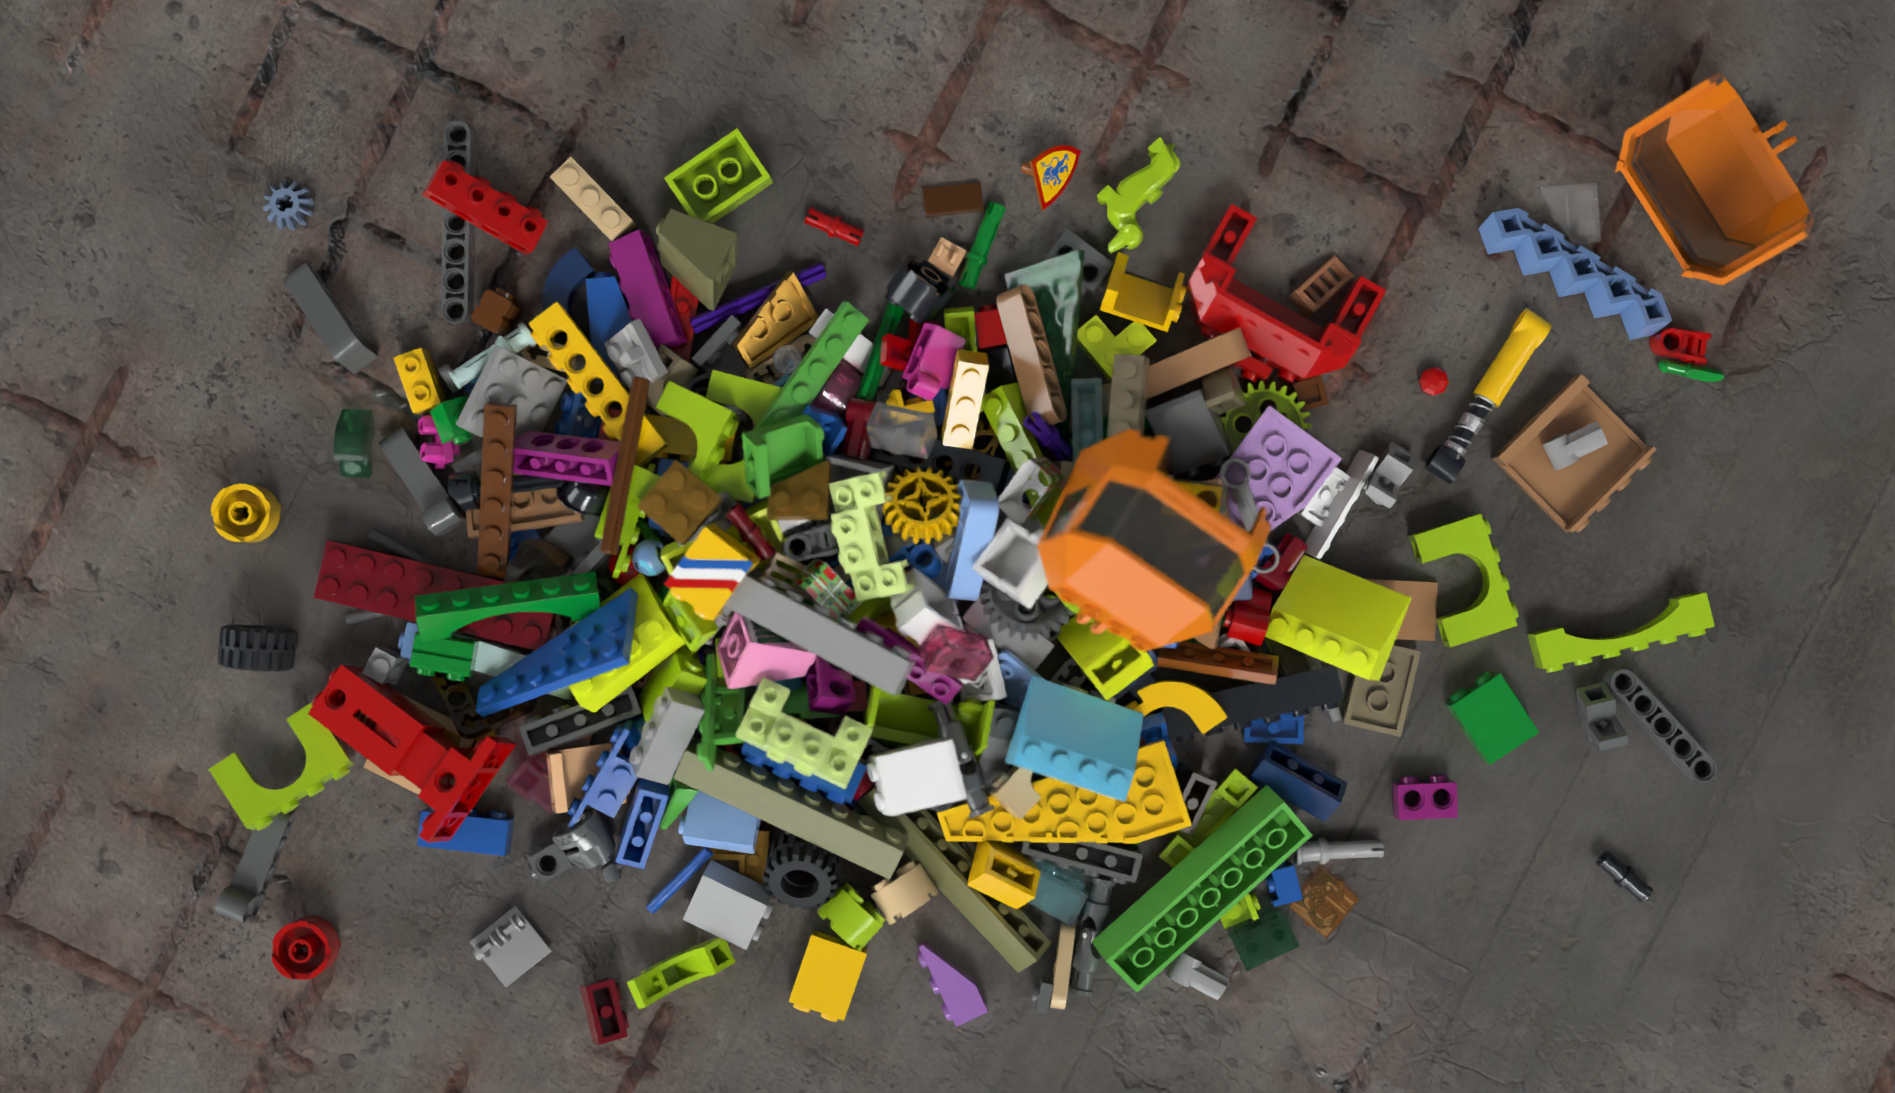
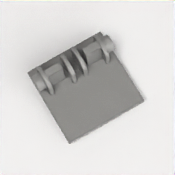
(510, 946)

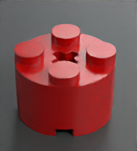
(321, 953)

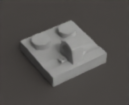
(635, 354)

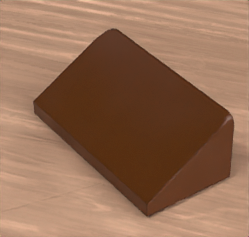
(953, 200)

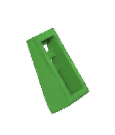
(679, 797)

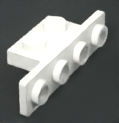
(1334, 501)

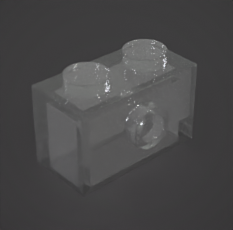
(902, 430)

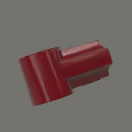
(857, 439)
(1290, 552)

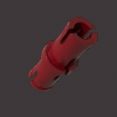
(750, 532)

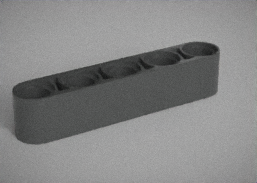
(1672, 730)

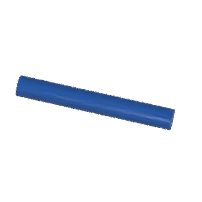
(679, 880)

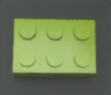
(719, 179)

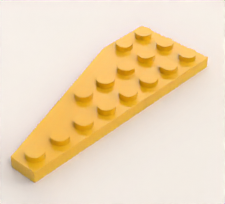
(1078, 815)

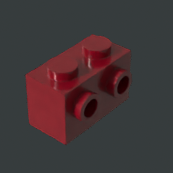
(604, 1011)

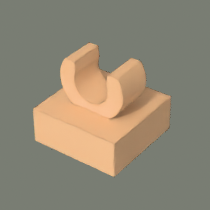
(947, 256)

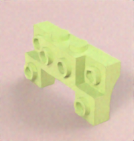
(861, 538)
(799, 743)

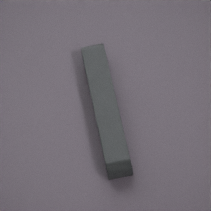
(464, 237)

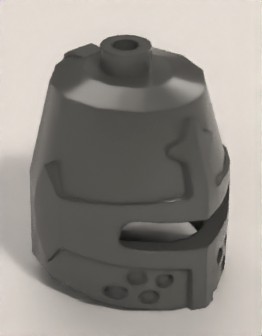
(587, 842)

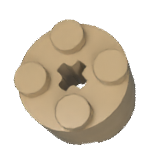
(904, 892)

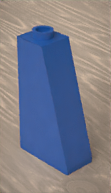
(606, 314)

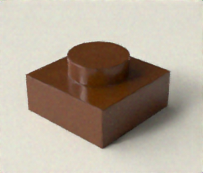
(1311, 392)

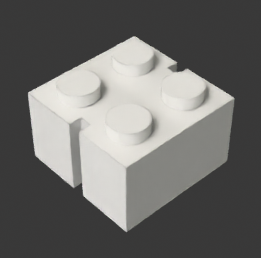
(1013, 564)
(923, 608)

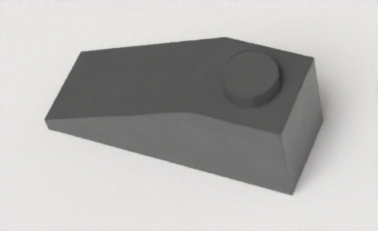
(1002, 728)

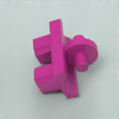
(436, 452)

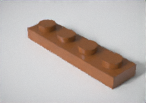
(1220, 662)

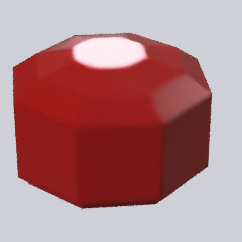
(1433, 381)

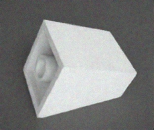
(916, 776)

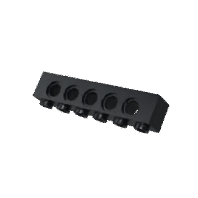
(992, 468)

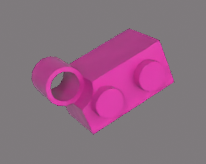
(932, 361)

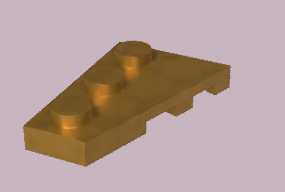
(776, 322)

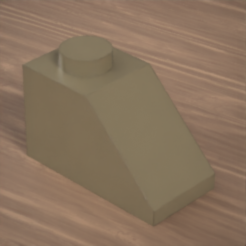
(1223, 391)

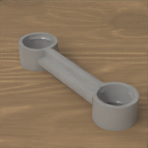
(1247, 506)

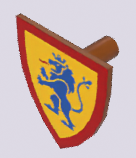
(1052, 172)

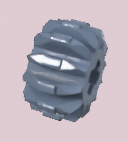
(288, 216)

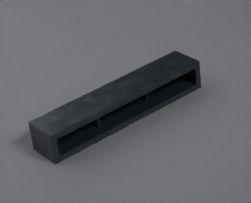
(1264, 700)

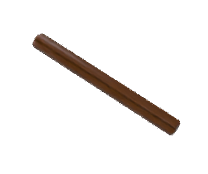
(625, 465)

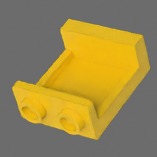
(827, 976)

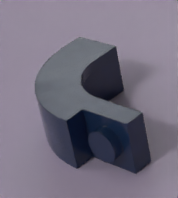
(565, 281)

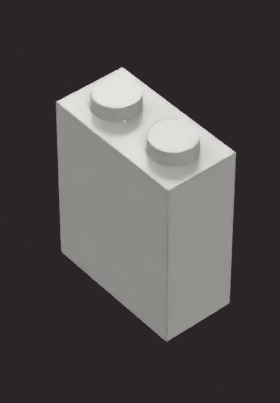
(729, 905)

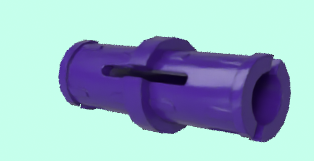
(1048, 436)

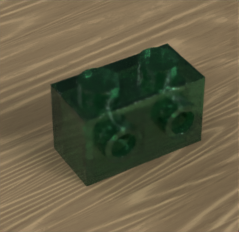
(1263, 939)

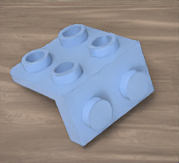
(1016, 677)

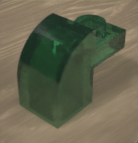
(353, 441)

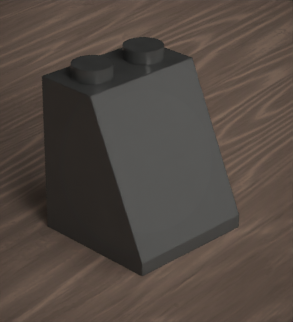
(1193, 431)

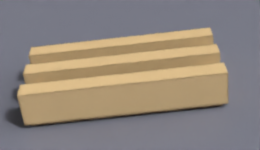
(772, 567)

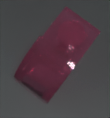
(838, 389)
(531, 780)

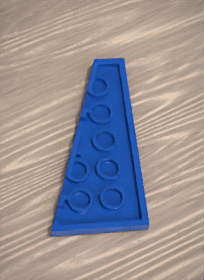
(581, 652)

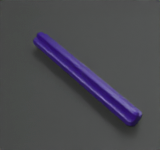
(751, 300)

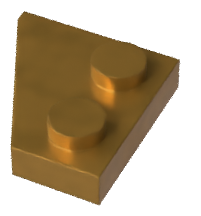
(802, 496)

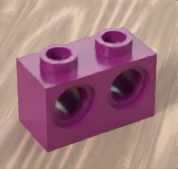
(829, 687)
(1424, 805)

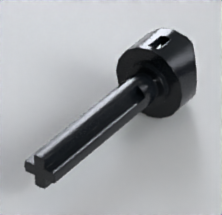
(469, 492)

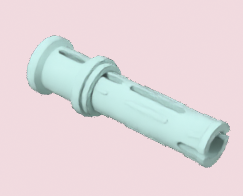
(512, 342)

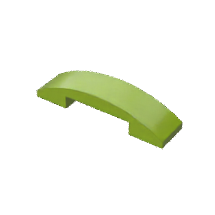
(1225, 799)

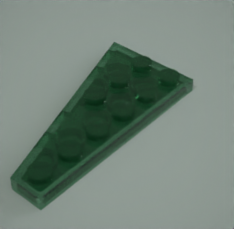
(1058, 297)

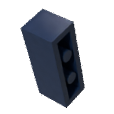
(1298, 780)

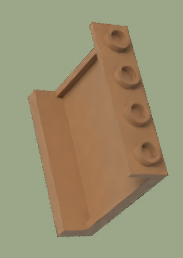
(1584, 486)

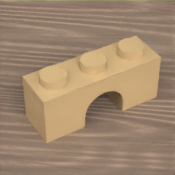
(592, 200)
(1015, 791)

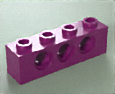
(566, 457)

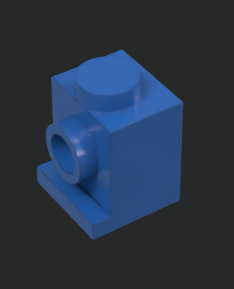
(1284, 884)

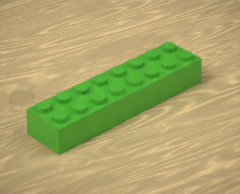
(1201, 888)

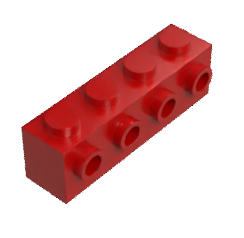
(485, 207)

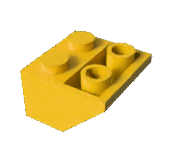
(1003, 874)

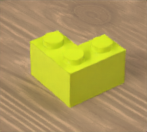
(1101, 344)

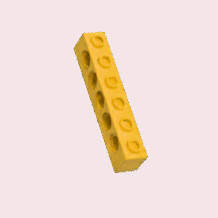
(557, 320)

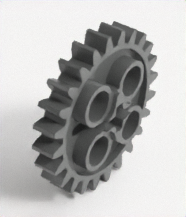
(1007, 612)

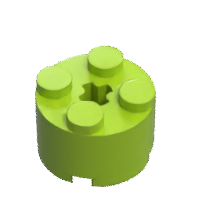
(851, 917)

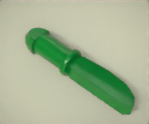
(1691, 371)

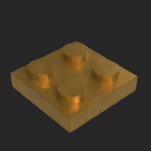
(680, 503)

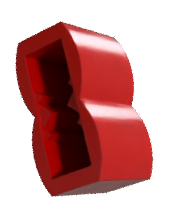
(1249, 618)

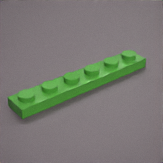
(816, 366)

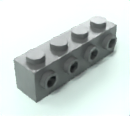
(577, 722)
(1094, 858)

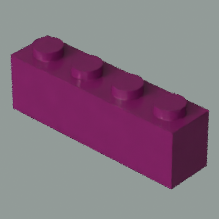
(646, 288)

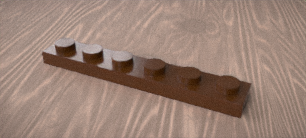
(496, 489)

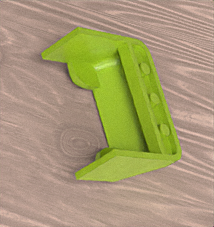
(906, 719)

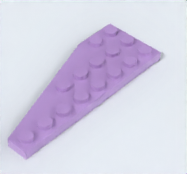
(1284, 466)

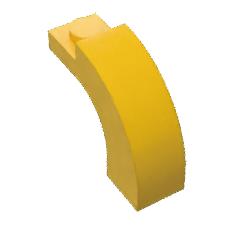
(1182, 695)

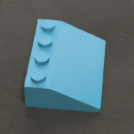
(1076, 739)

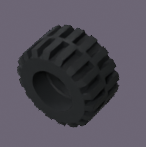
(257, 648)
(800, 872)

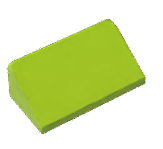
(690, 626)

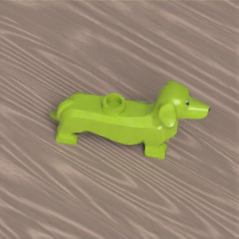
(1135, 192)

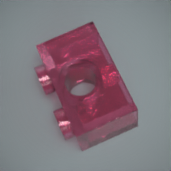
(955, 652)

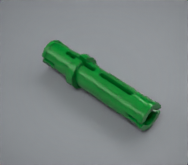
(984, 239)

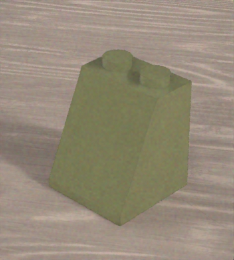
(697, 255)

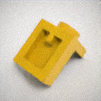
(917, 404)

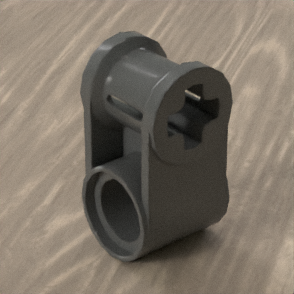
(813, 542)

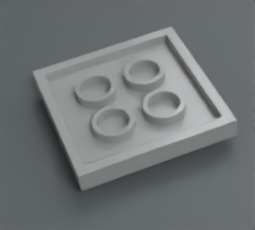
(517, 382)

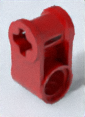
(1685, 345)

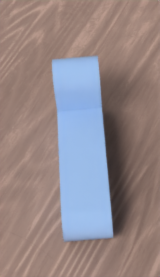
(974, 532)

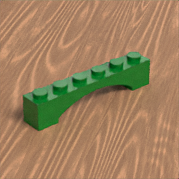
(448, 611)

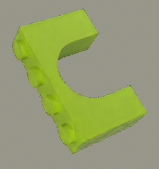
(752, 398)
(710, 424)
(1492, 609)
(257, 805)

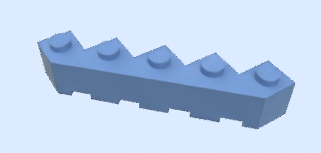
(1576, 271)

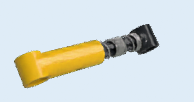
(1525, 337)

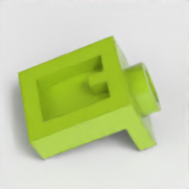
(1242, 911)

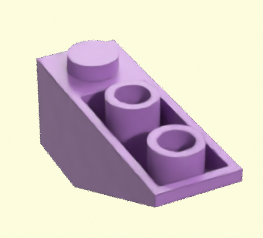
(957, 988)

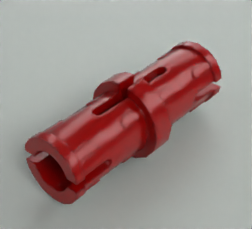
(834, 226)

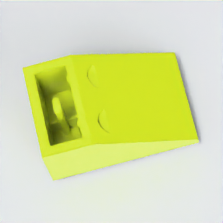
(1104, 657)

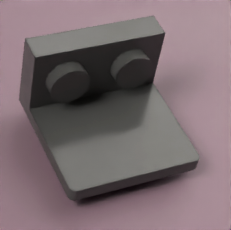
(720, 352)
(580, 543)

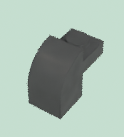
(1598, 716)

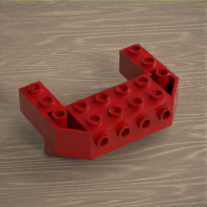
(1272, 331)

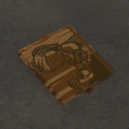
(1324, 903)

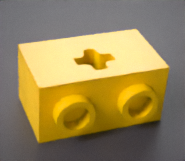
(420, 380)

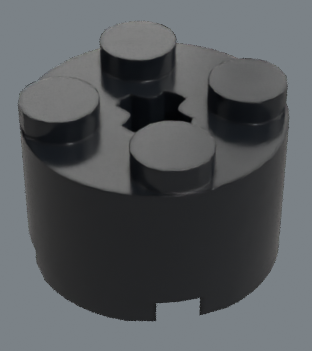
(919, 289)

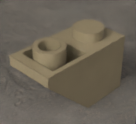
(679, 372)

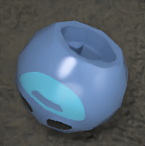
(647, 557)

